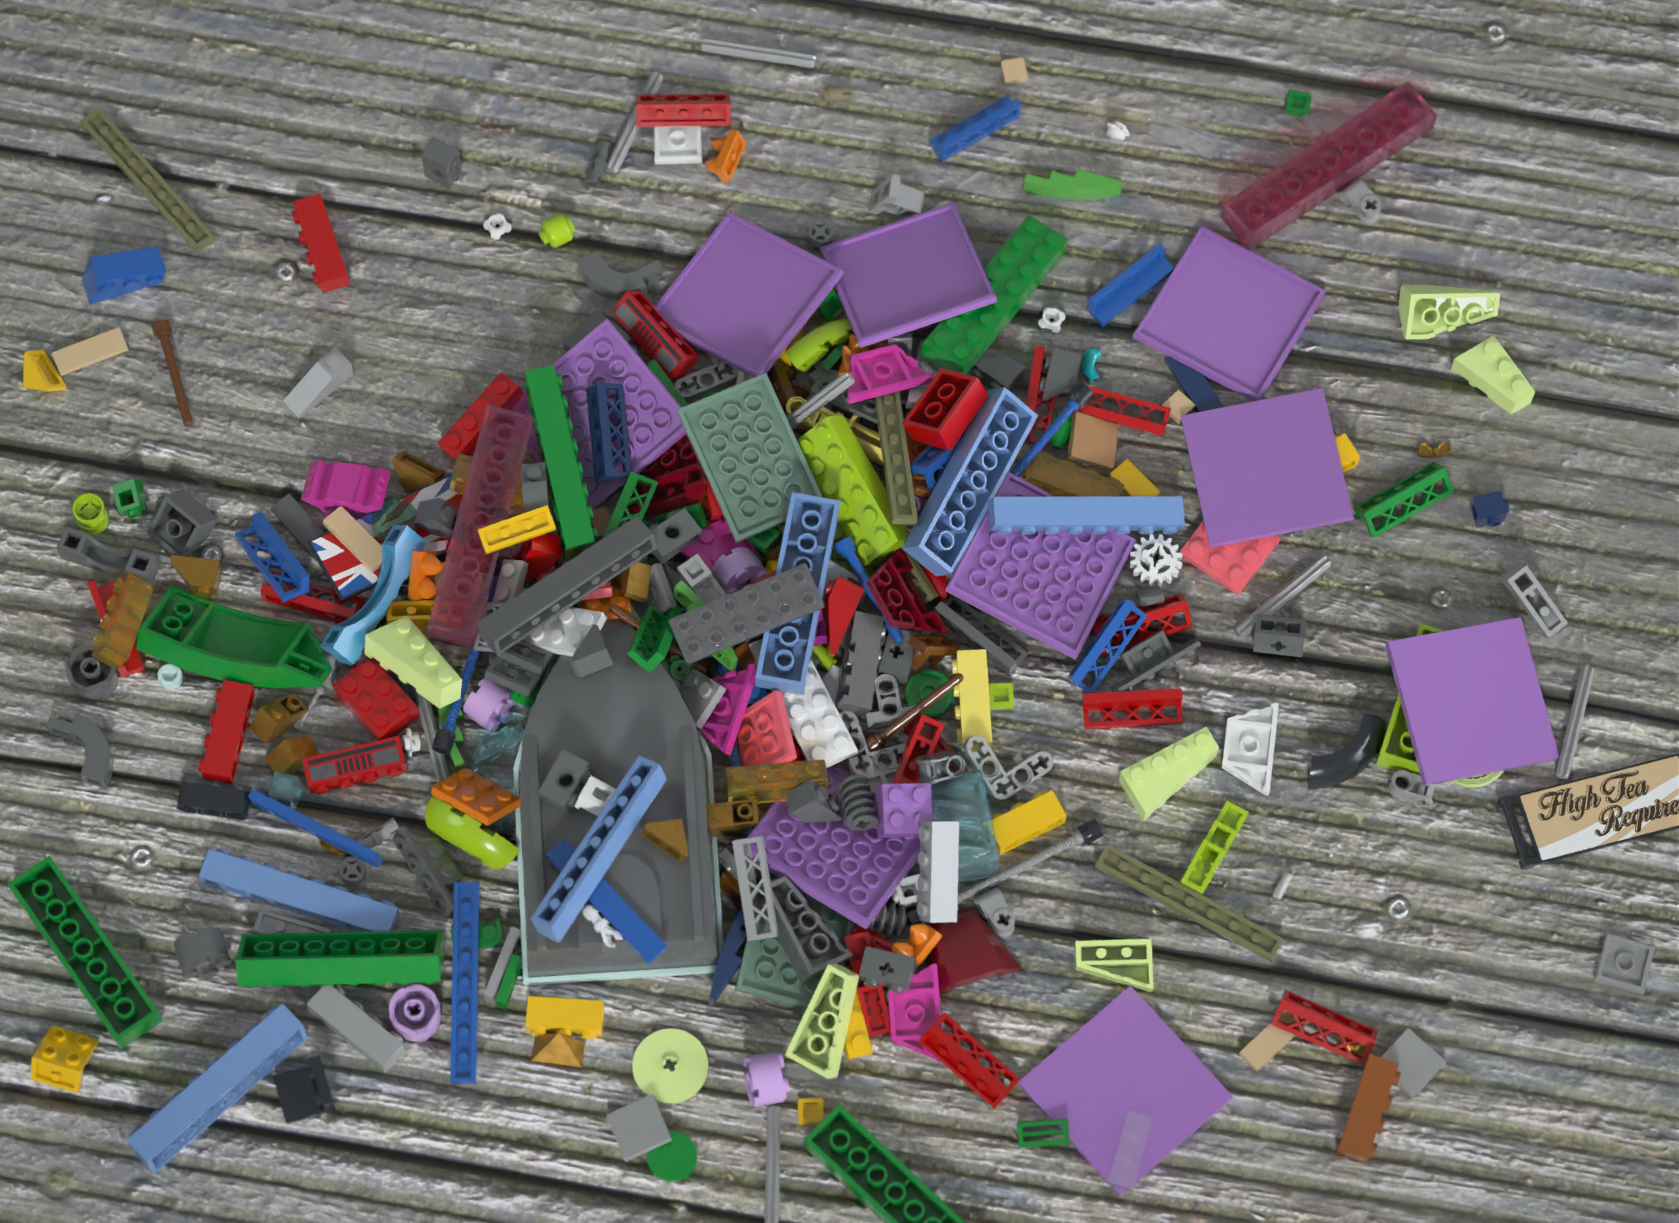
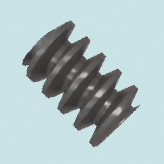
(858, 803)
(891, 918)

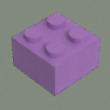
(902, 809)

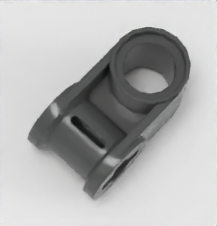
(935, 768)

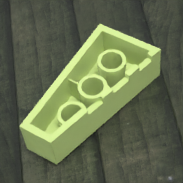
(416, 661)
(1166, 771)

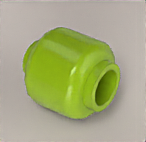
(556, 230)

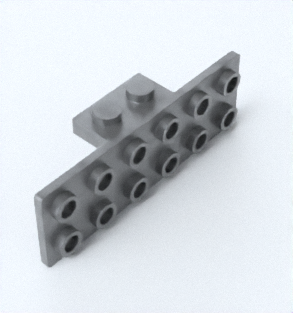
(746, 613)

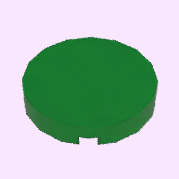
(921, 686)
(674, 1159)

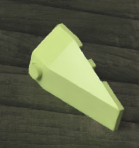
(1435, 309)

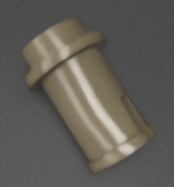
(837, 93)

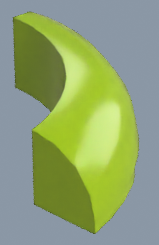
(817, 343)
(466, 834)

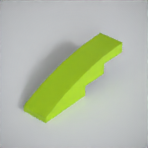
(1214, 847)

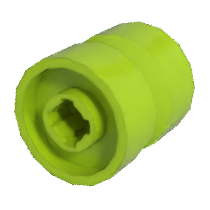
(90, 514)

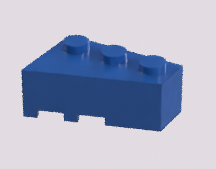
(122, 273)

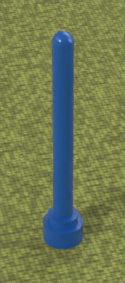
(847, 549)

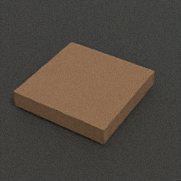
(1093, 441)

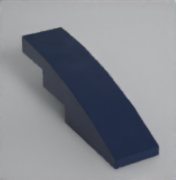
(728, 962)

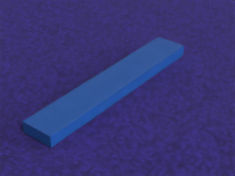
(315, 828)
(615, 910)

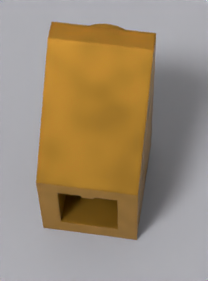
(278, 717)
(732, 817)

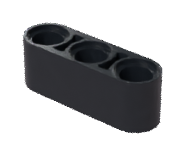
(213, 801)

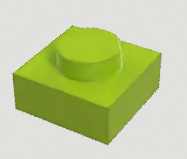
(1001, 696)

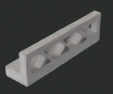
(749, 888)

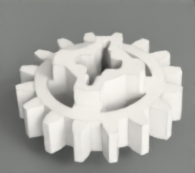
(1166, 562)

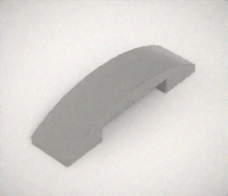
(701, 579)

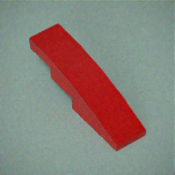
(871, 999)

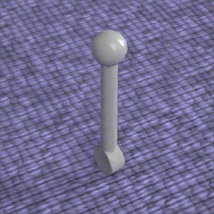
(319, 691)

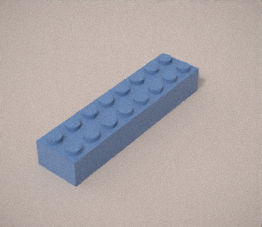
(970, 482)
(807, 540)
(217, 1088)

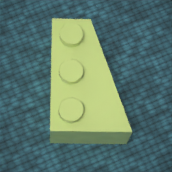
(1495, 374)
(1117, 960)

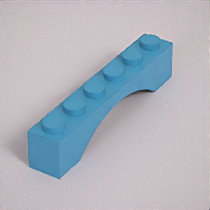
(348, 638)

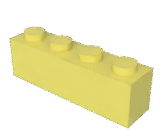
(973, 697)

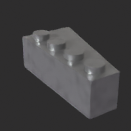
(860, 663)
(802, 933)

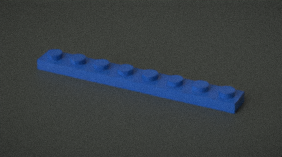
(465, 983)

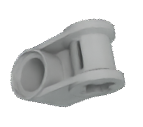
(1361, 201)
(1415, 790)
(995, 909)

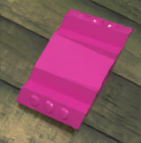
(345, 485)

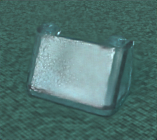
(966, 801)

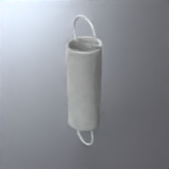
(1282, 885)

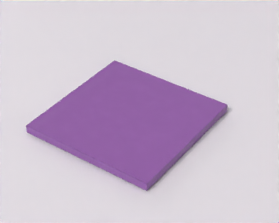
(908, 275)
(746, 295)
(1229, 314)
(1266, 468)
(1472, 701)
(1123, 1064)

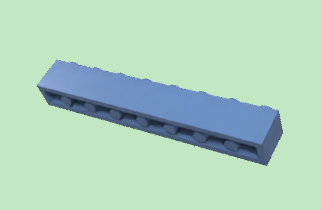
(1086, 514)
(598, 849)
(297, 894)

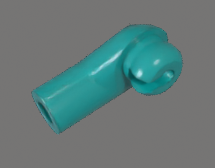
(1087, 364)

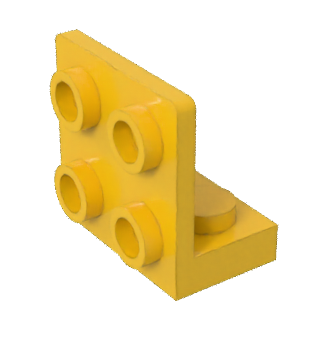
(62, 1058)

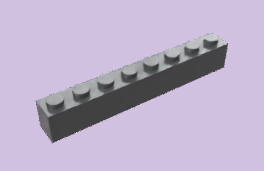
(566, 585)

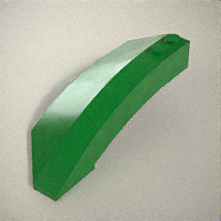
(232, 643)

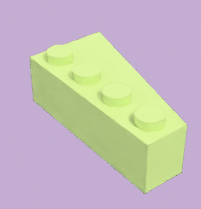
(825, 1024)

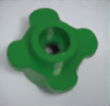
(675, 662)

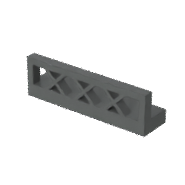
(976, 638)

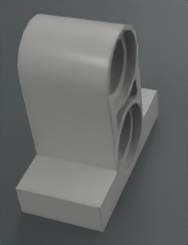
(896, 198)
(885, 700)

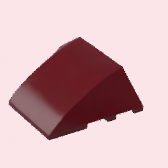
(678, 479)
(899, 598)
(968, 952)

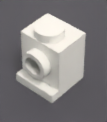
(595, 796)
(907, 885)

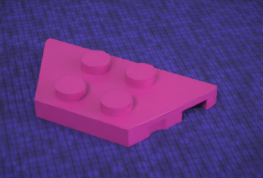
(883, 373)
(714, 542)
(728, 714)
(915, 1010)

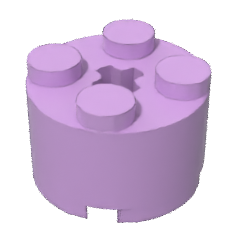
(738, 570)
(489, 705)
(410, 1000)
(765, 1079)

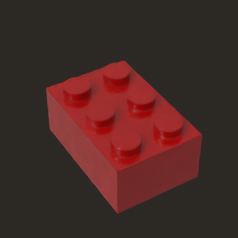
(945, 409)
(376, 700)

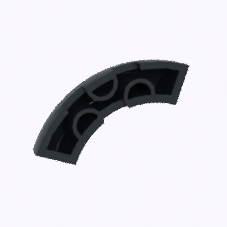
(1350, 761)

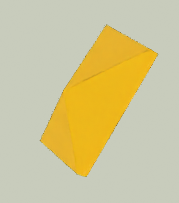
(40, 372)

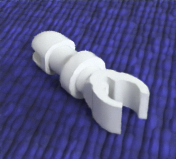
(601, 925)

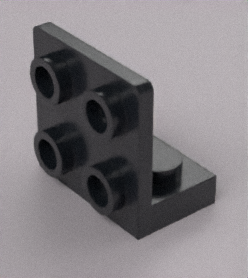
(304, 1092)

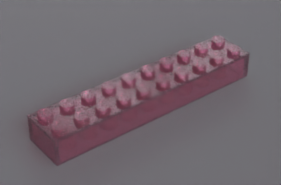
(1328, 165)
(484, 502)

